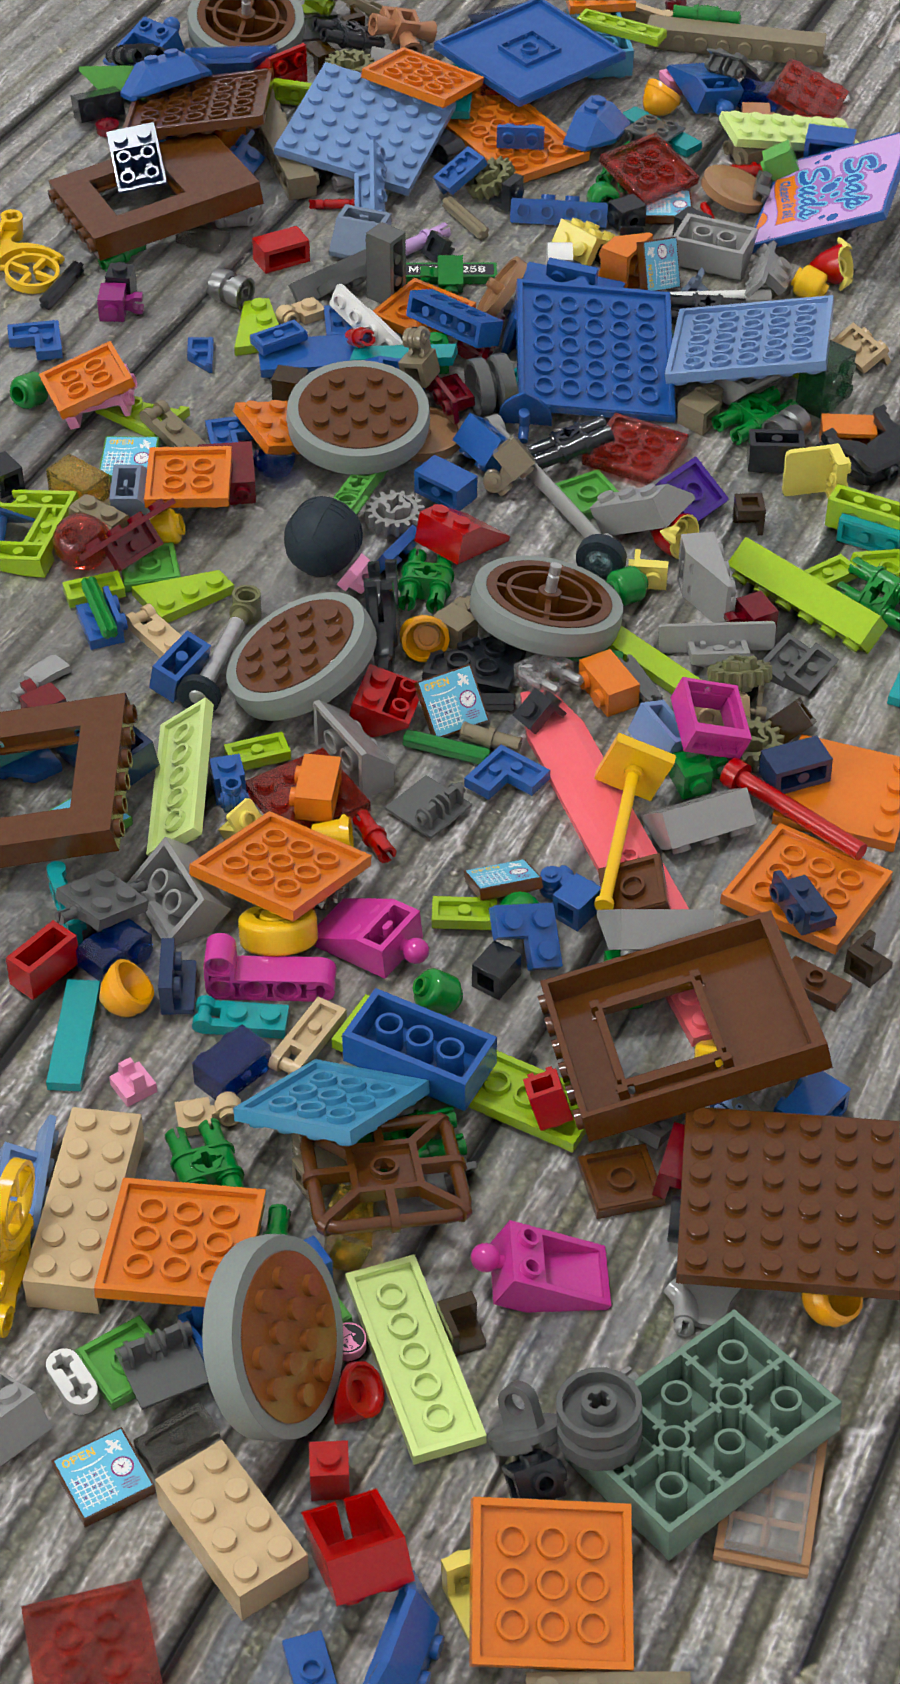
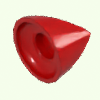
(358, 1394)

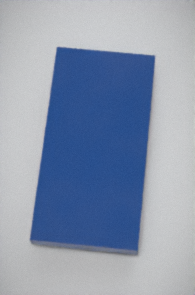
(309, 354)

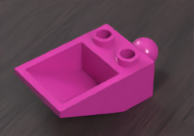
(373, 934)
(544, 1270)

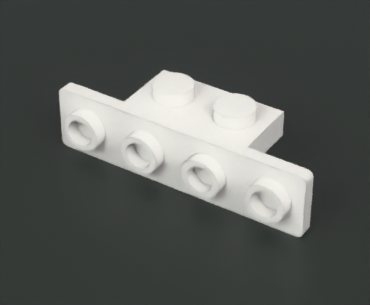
(358, 315)

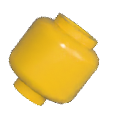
(809, 282)
(169, 525)

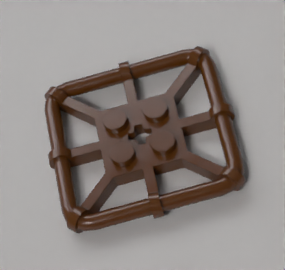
(401, 1181)

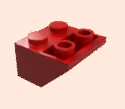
(288, 64)
(384, 702)

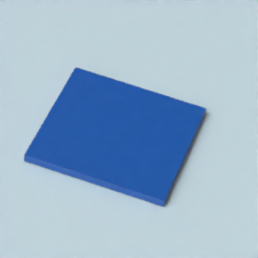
(529, 51)

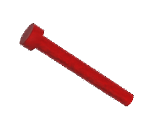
(738, 775)

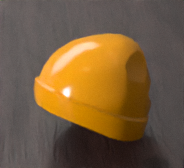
(659, 98)
(422, 636)
(126, 989)
(832, 1309)

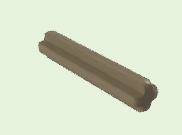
(465, 217)

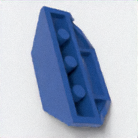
(231, 58)
(162, 73)
(595, 124)
(407, 1640)

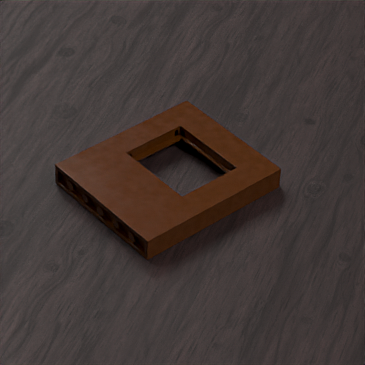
(197, 168)
(99, 783)
(749, 1002)

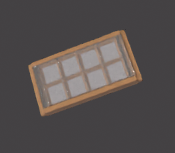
(777, 1523)

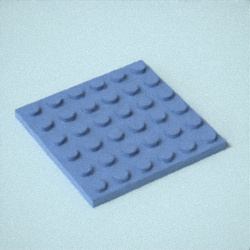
(346, 112)
(751, 340)

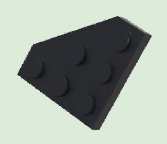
(489, 658)

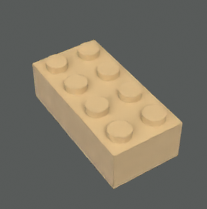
(232, 1529)

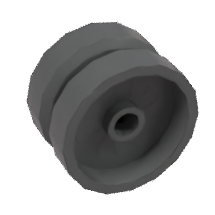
(490, 382)
(599, 1418)

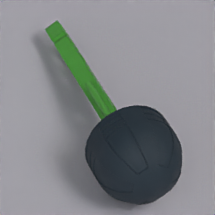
(326, 530)

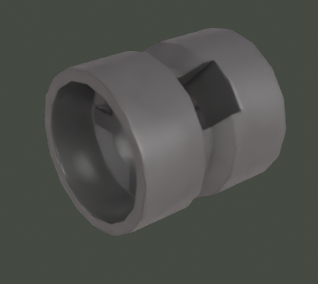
(230, 288)
(790, 418)

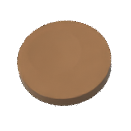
(731, 188)
(502, 286)
(439, 437)

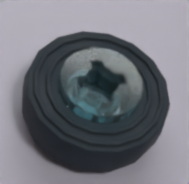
(601, 555)

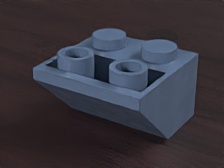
(352, 227)
(128, 489)

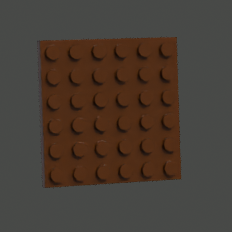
(206, 105)
(790, 1203)

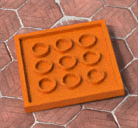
(422, 77)
(859, 797)
(280, 865)
(843, 882)
(172, 1238)
(551, 1585)

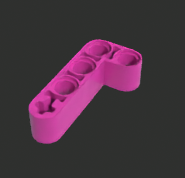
(264, 977)

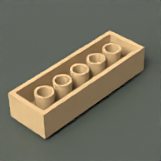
(79, 1208)

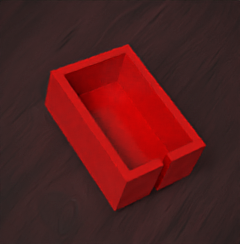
(368, 1562)

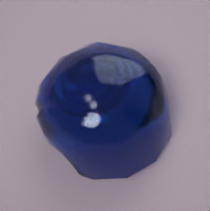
(273, 465)

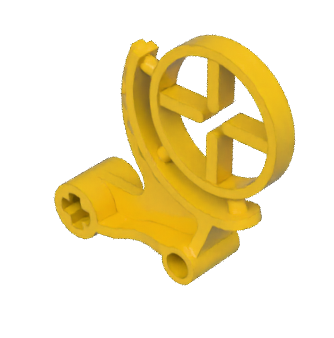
(15, 254)
(15, 1231)

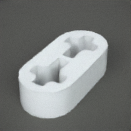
(65, 1385)

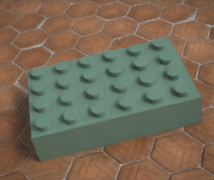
(715, 1432)

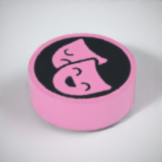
(353, 1341)

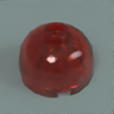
(73, 534)

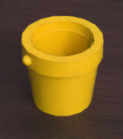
(338, 829)

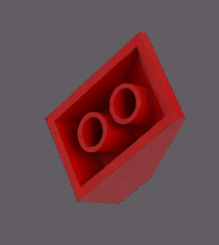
(456, 533)

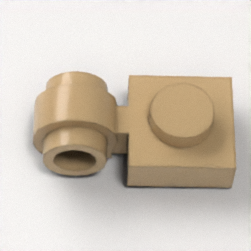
(306, 311)
(194, 1111)

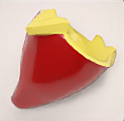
(836, 263)
(669, 538)

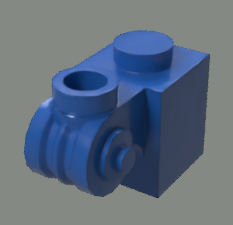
(228, 781)
(571, 895)

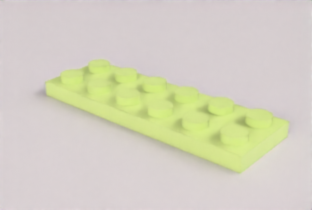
(767, 130)
(181, 776)
(415, 1359)

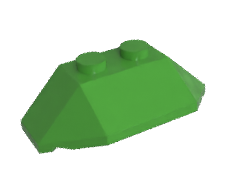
(106, 76)

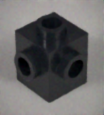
(536, 1476)

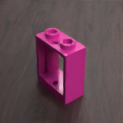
(710, 739)

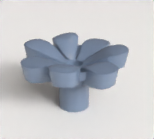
(695, 283)

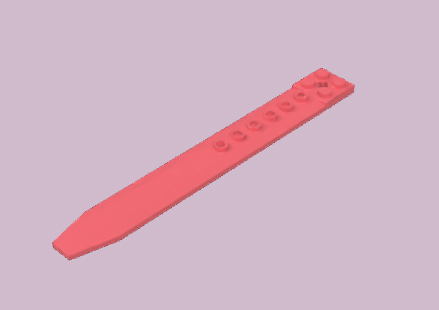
(593, 808)

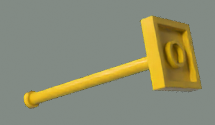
(639, 772)

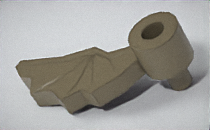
(760, 710)

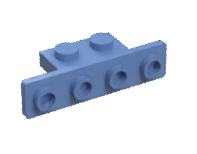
(370, 184)
(42, 1162)

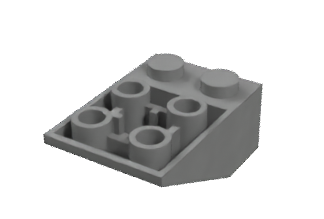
(705, 575)
(20, 1418)

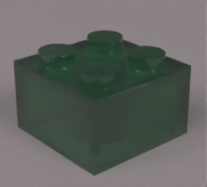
(827, 389)

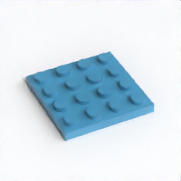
(331, 1101)

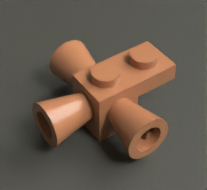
(402, 27)

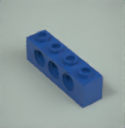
(454, 318)

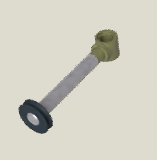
(243, 612)

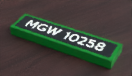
(472, 272)

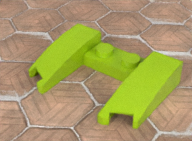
(34, 554)

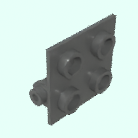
(730, 65)
(650, 124)
(430, 805)
(162, 1364)

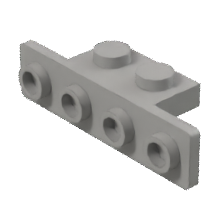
(768, 269)
(716, 641)

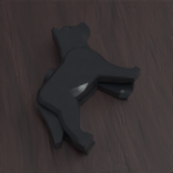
(879, 457)
(384, 611)

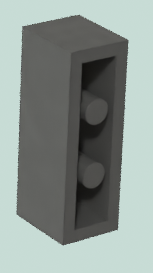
(385, 261)

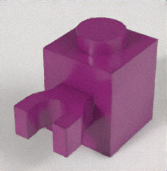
(115, 302)

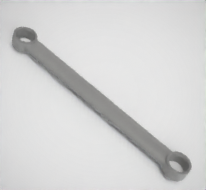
(552, 491)

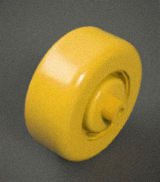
(271, 935)

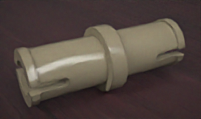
(489, 738)

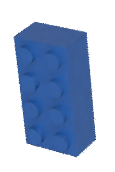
(421, 1044)

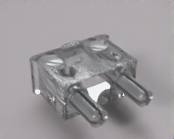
(545, 673)

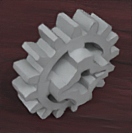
(393, 512)

